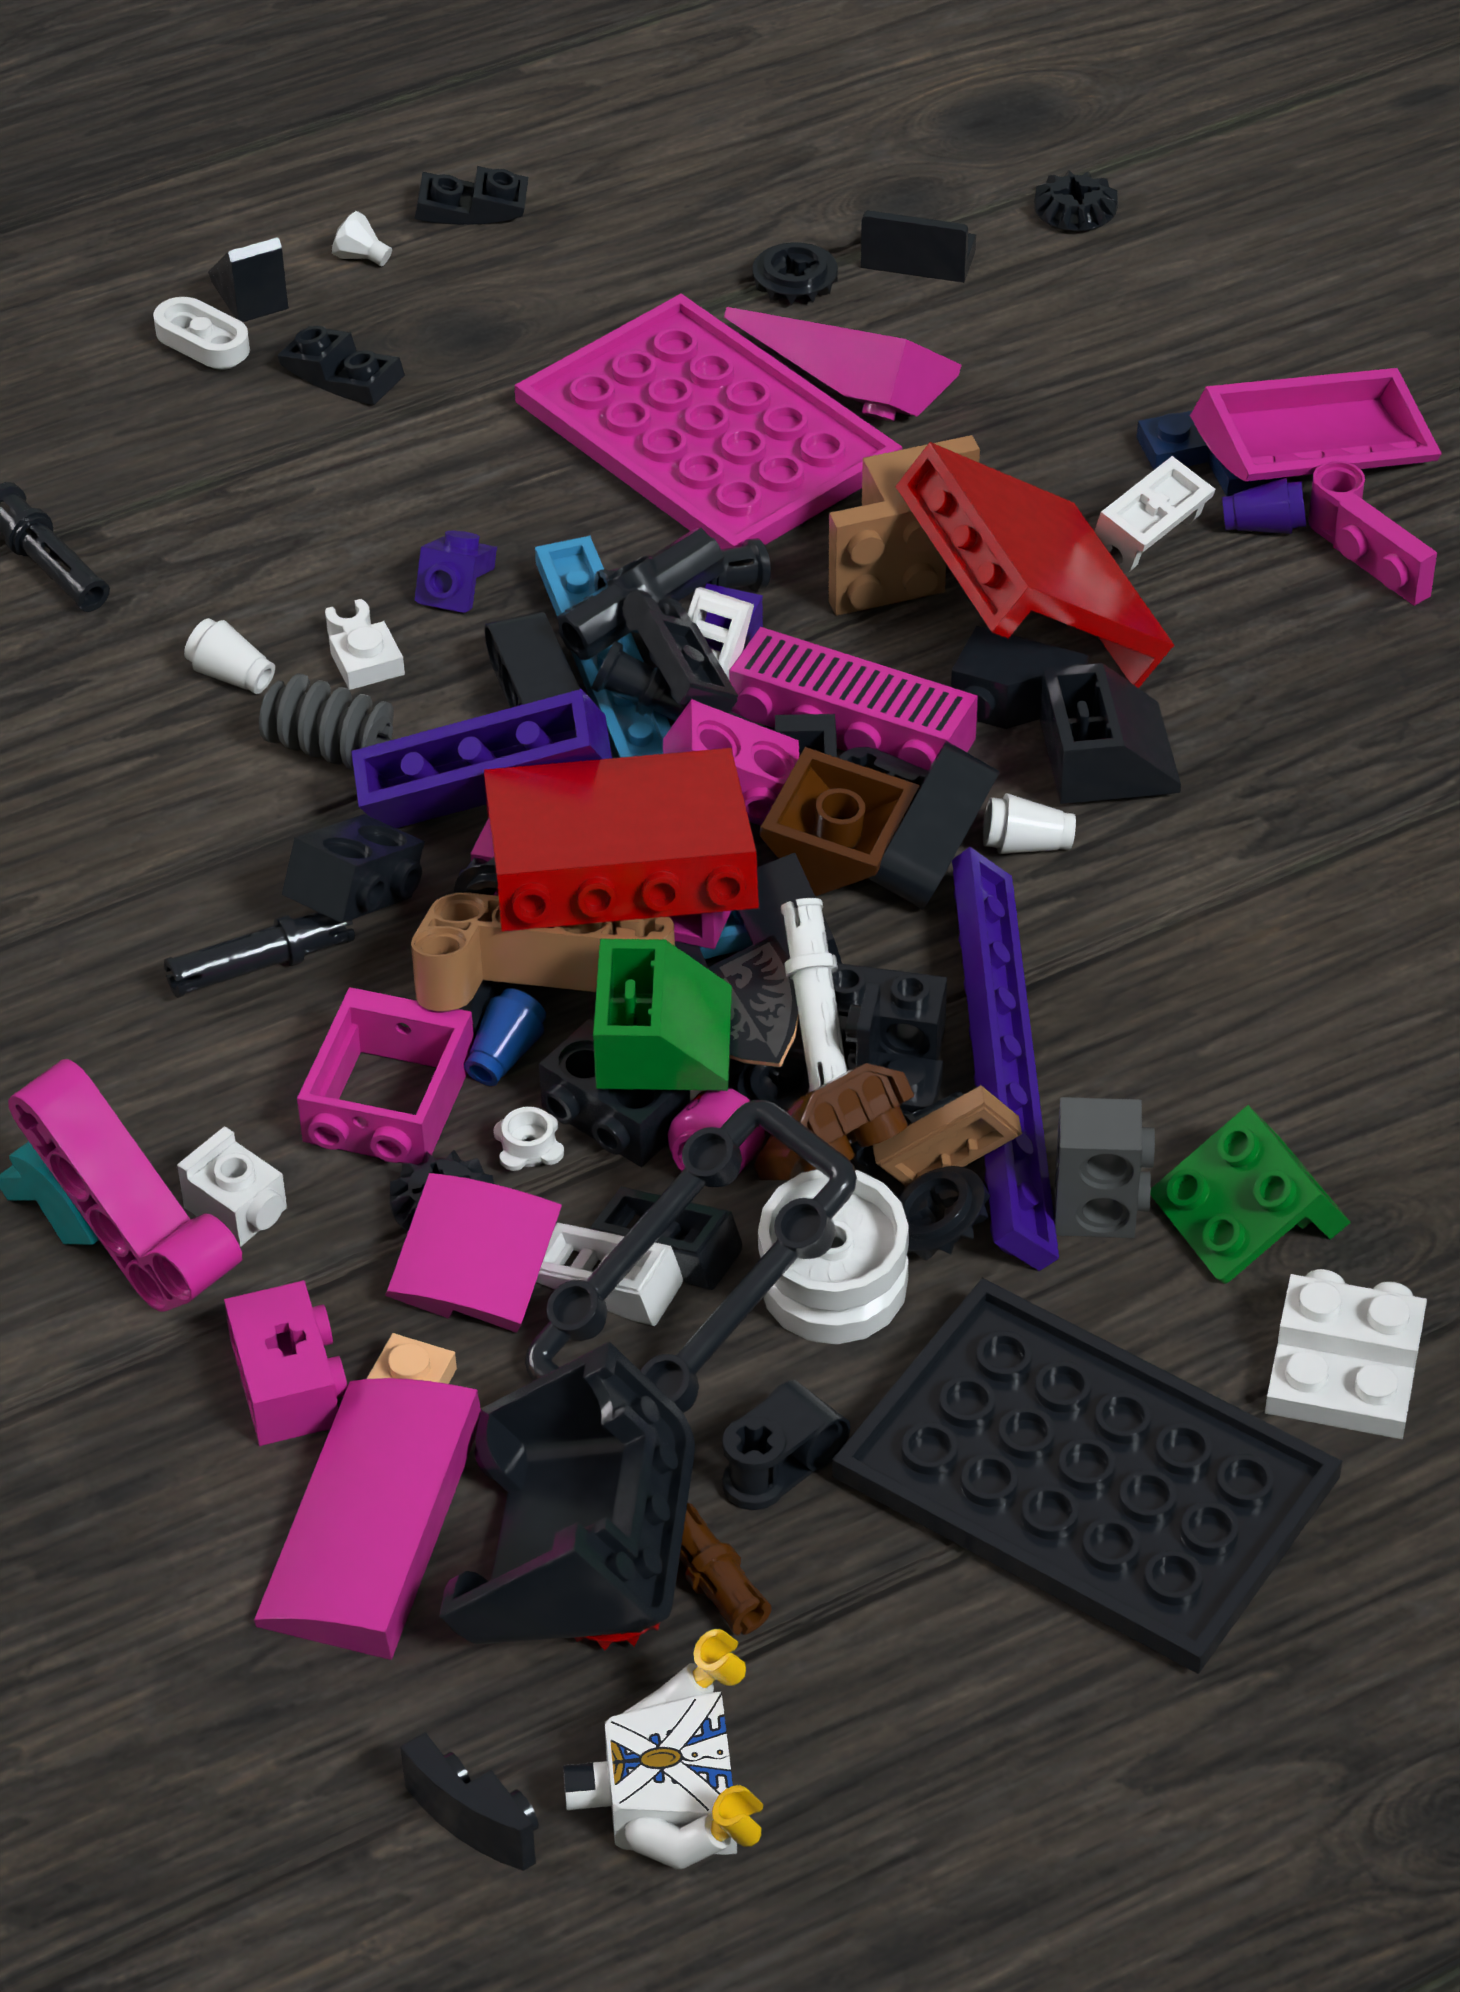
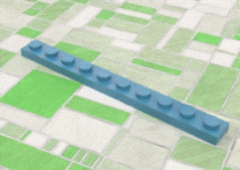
(569, 576)

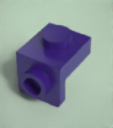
(450, 570)

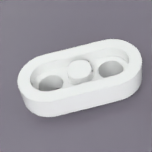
(201, 332)

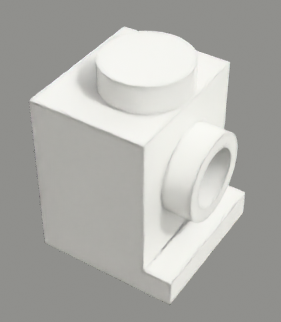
(232, 1186)

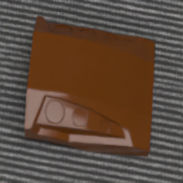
(850, 1108)

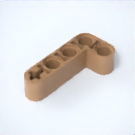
(464, 945)

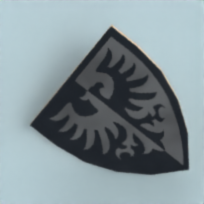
(762, 1003)

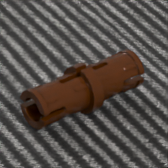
(716, 1572)

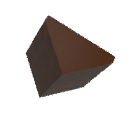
(836, 819)

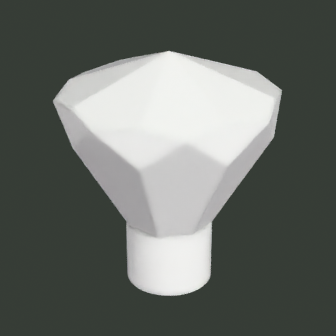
(358, 241)

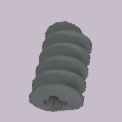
(322, 721)

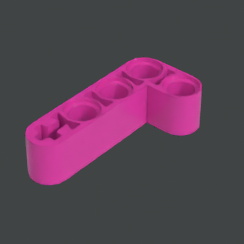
(120, 1191)

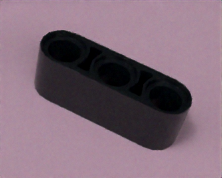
(935, 825)

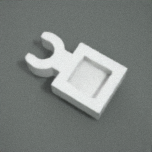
(362, 649)

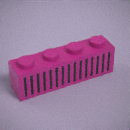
(869, 701)

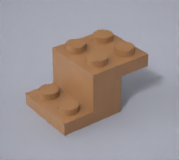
(880, 547)

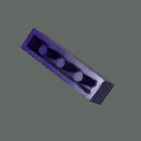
(445, 766)

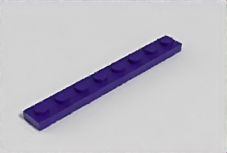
(1005, 1057)

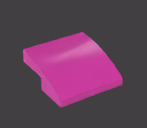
(474, 1250)

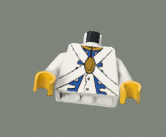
(673, 1768)

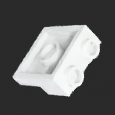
(1346, 1354)

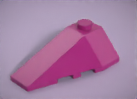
(868, 367)

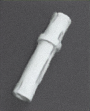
(812, 972)

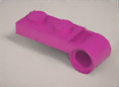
(1367, 534)

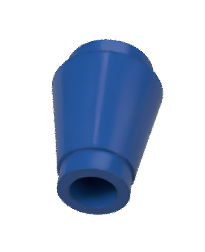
(504, 1035)

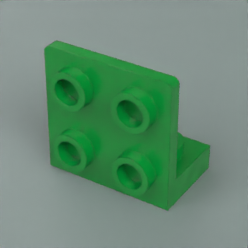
(1243, 1196)

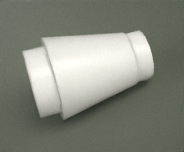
(227, 656)
(1026, 826)

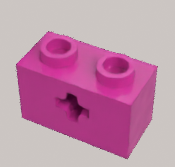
(284, 1361)

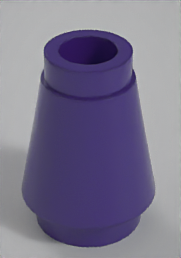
(1266, 508)

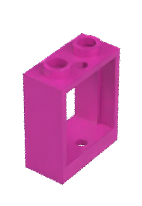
(372, 1025)

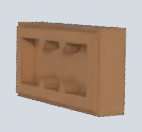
(949, 1136)

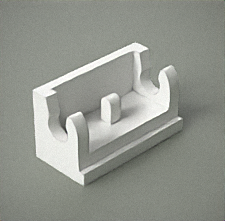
(1151, 510)

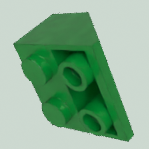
(659, 1019)

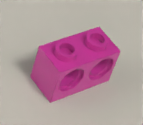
(760, 754)

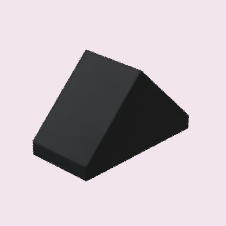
(252, 280)

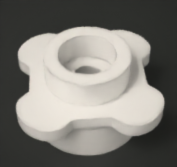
(528, 1139)

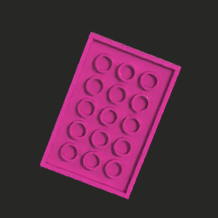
(705, 424)

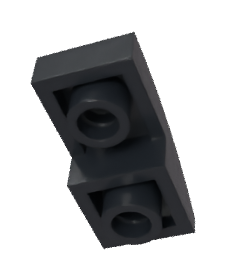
(491, 198)
(333, 364)
(473, 1811)

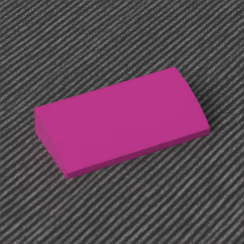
(1306, 421)
(372, 1514)

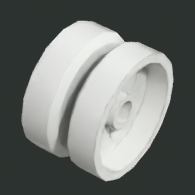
(861, 1276)

